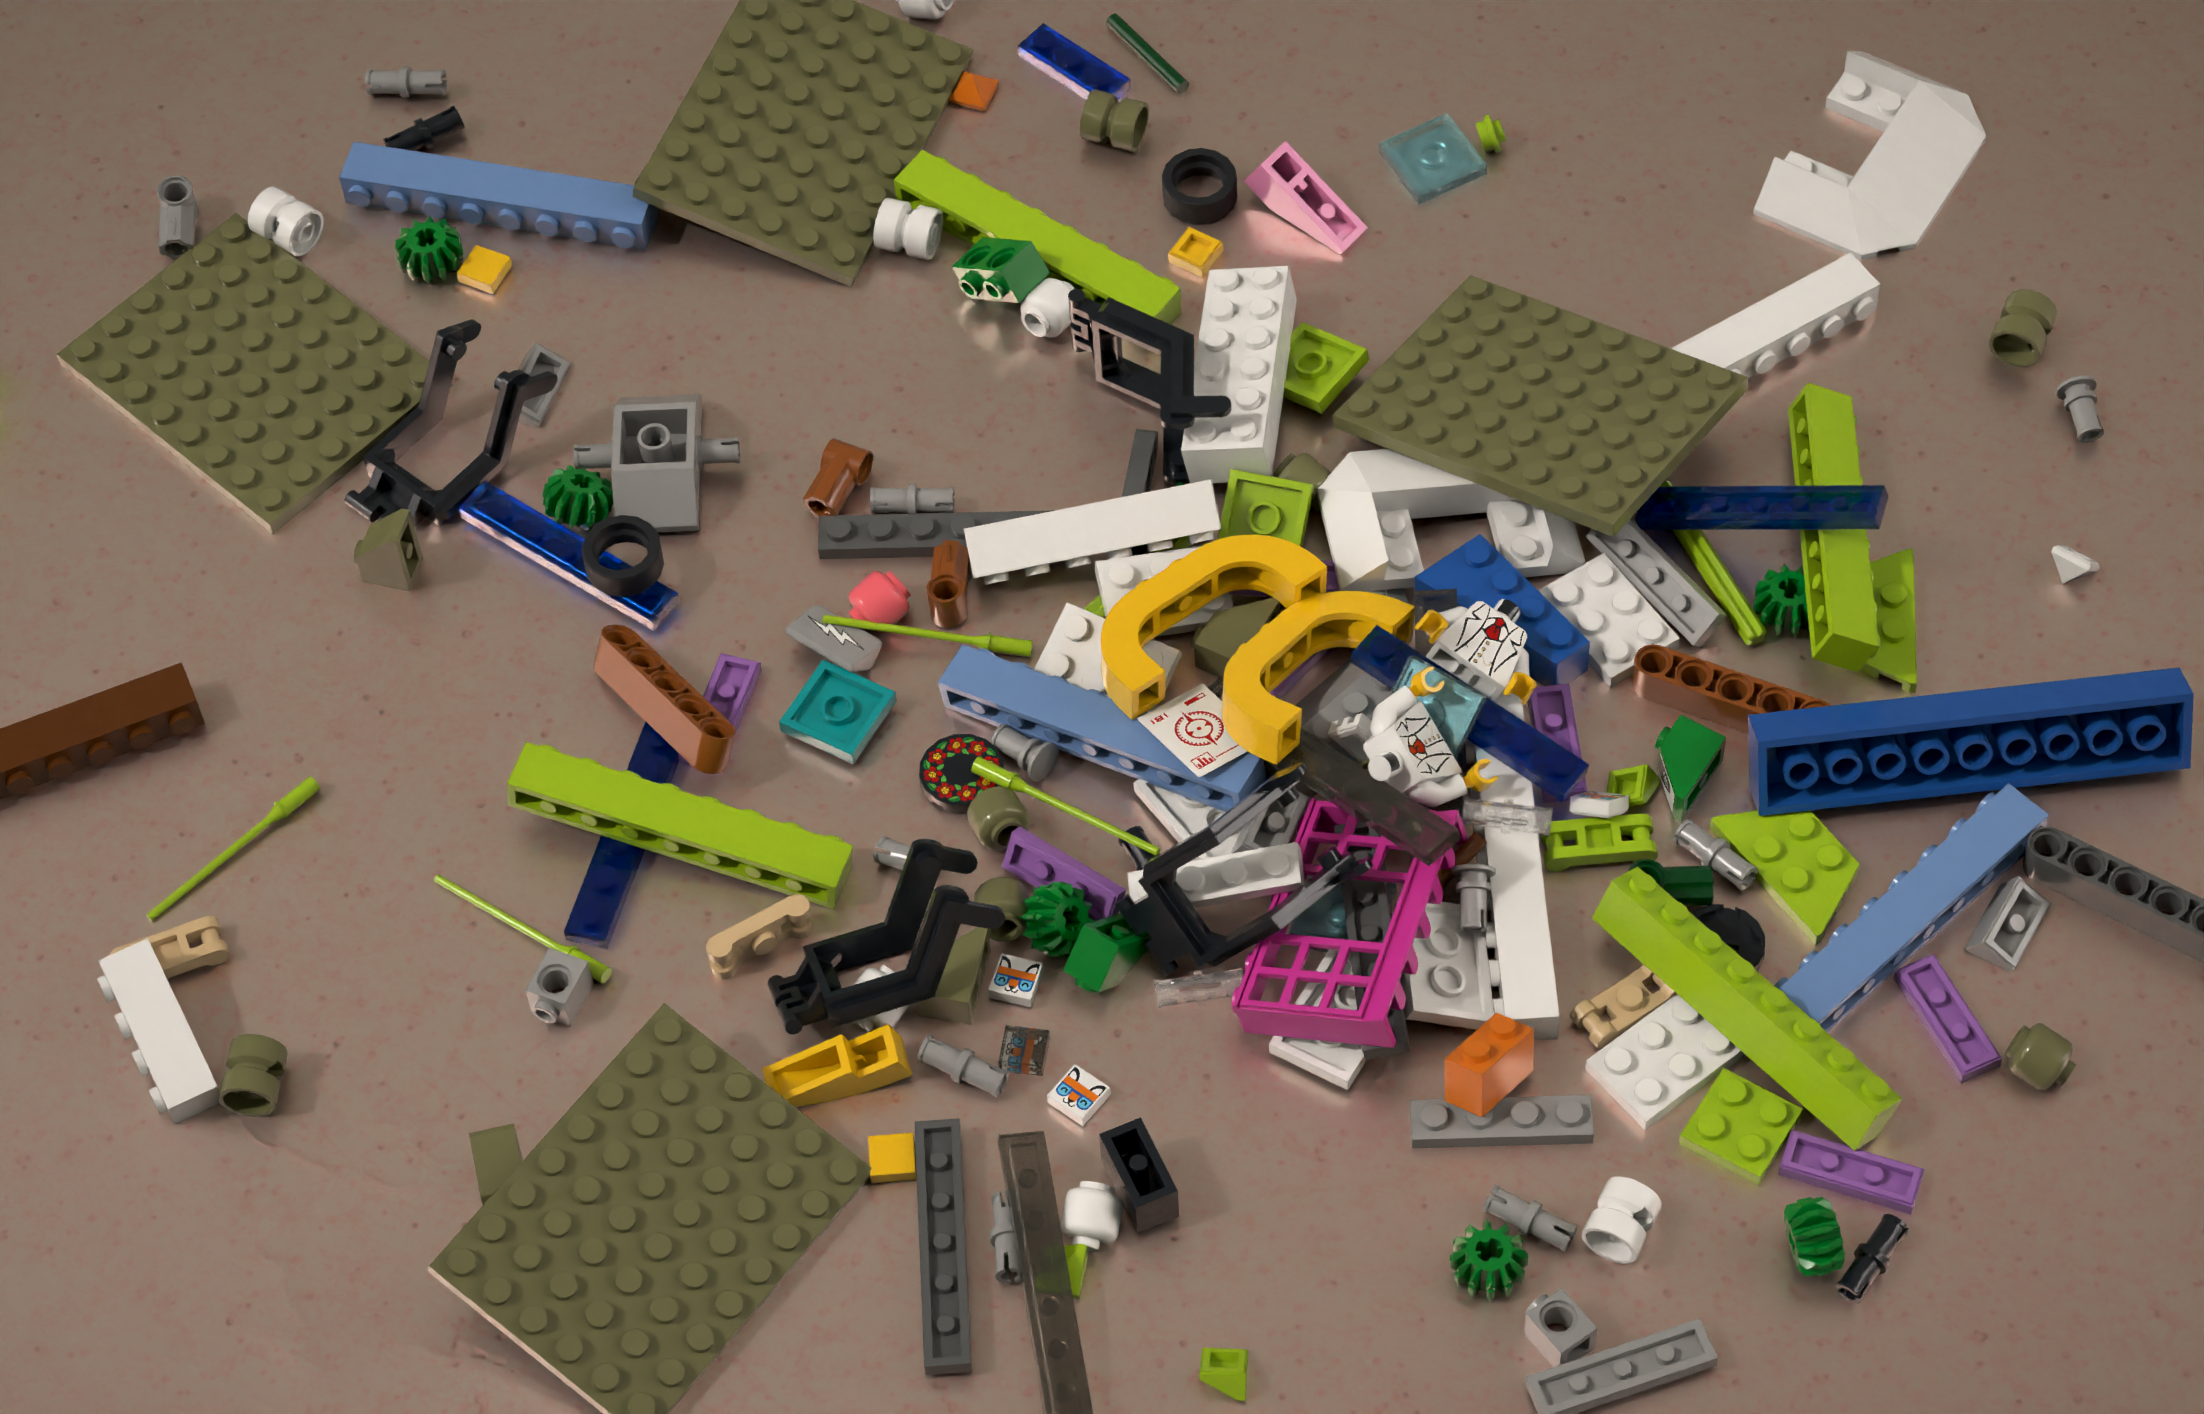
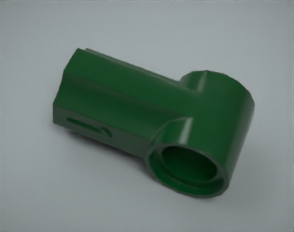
(1684, 883)

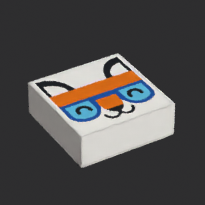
(1599, 804)
(1016, 980)
(1078, 1095)

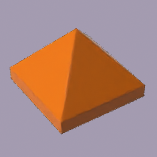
(974, 91)

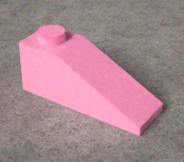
(1304, 199)

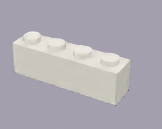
(160, 1031)

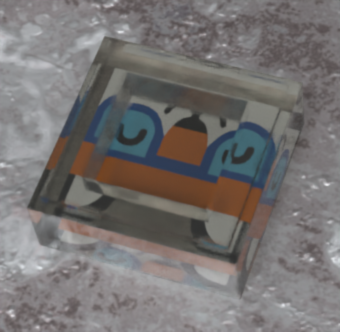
(1024, 1050)

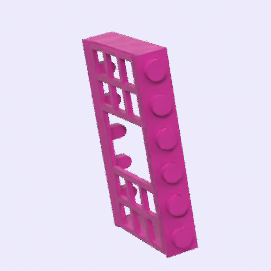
(1395, 956)

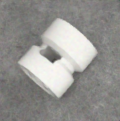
(285, 221)
(902, 227)
(1621, 1220)

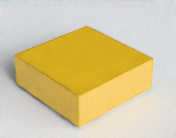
(1195, 252)
(484, 269)
(892, 1157)

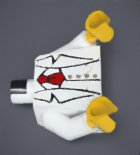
(1481, 647)
(1412, 753)

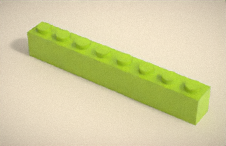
(979, 210)
(1836, 560)
(680, 824)
(1746, 1008)

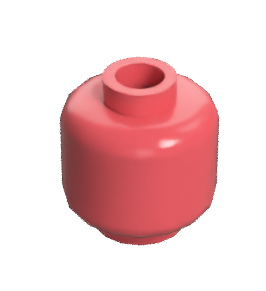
(879, 599)

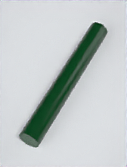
(1147, 53)

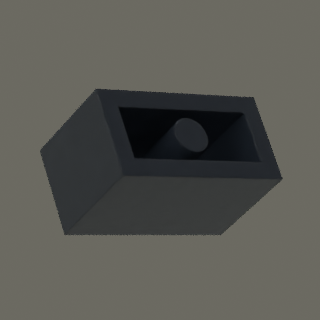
(1139, 1175)

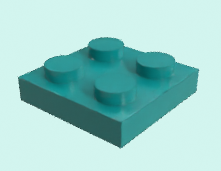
(837, 711)

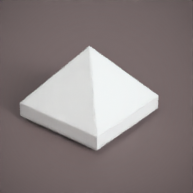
(2072, 564)

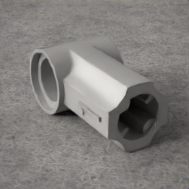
(176, 216)

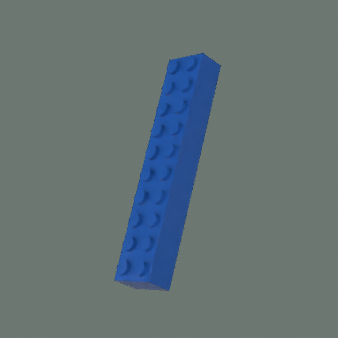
(1970, 741)

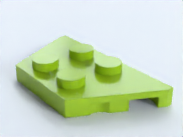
(1895, 619)
(1795, 862)

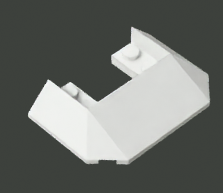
(1904, 179)
(1378, 492)

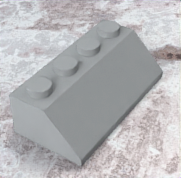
(1339, 696)

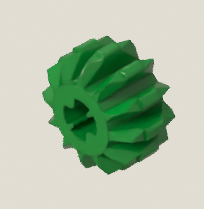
(429, 250)
(577, 497)
(1782, 600)
(1055, 918)
(1814, 1236)
(1488, 1260)

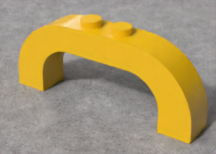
(1184, 587)
(1319, 622)

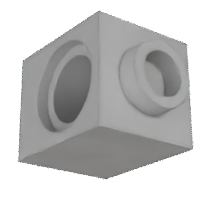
(555, 972)
(1564, 1345)

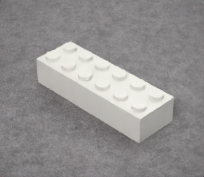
(1245, 358)

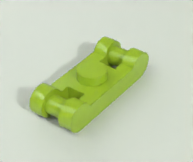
(1599, 841)

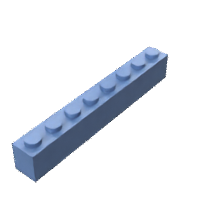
(497, 195)
(1085, 726)
(1914, 908)

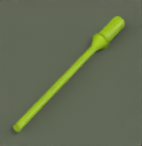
(990, 642)
(1013, 782)
(280, 810)
(598, 970)

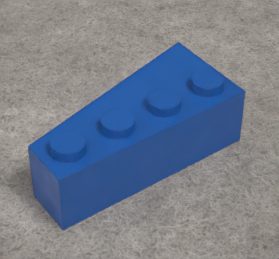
(1481, 573)

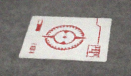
(1194, 730)

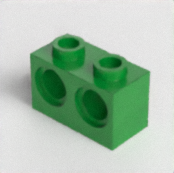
(1000, 270)

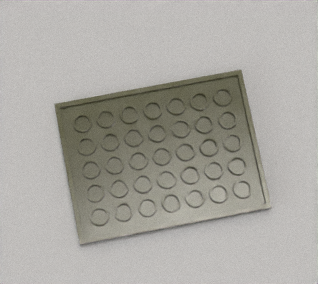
(803, 128)
(251, 372)
(1541, 404)
(651, 1220)

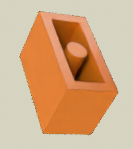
(1489, 1064)

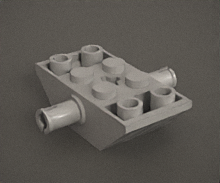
(658, 459)

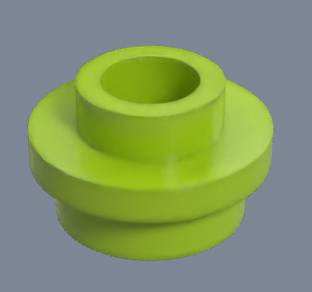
(1491, 134)

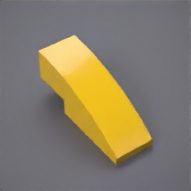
(840, 1068)

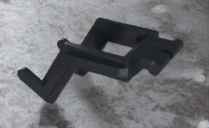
(1100, 331)
(397, 489)
(1174, 921)
(815, 988)

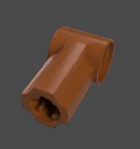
(840, 470)
(949, 584)

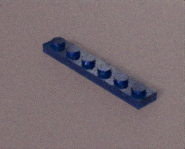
(1764, 508)
(559, 551)
(1495, 728)
(614, 861)

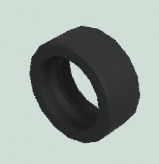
(1195, 163)
(616, 531)

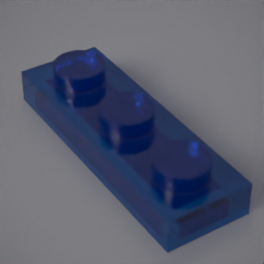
(1071, 64)

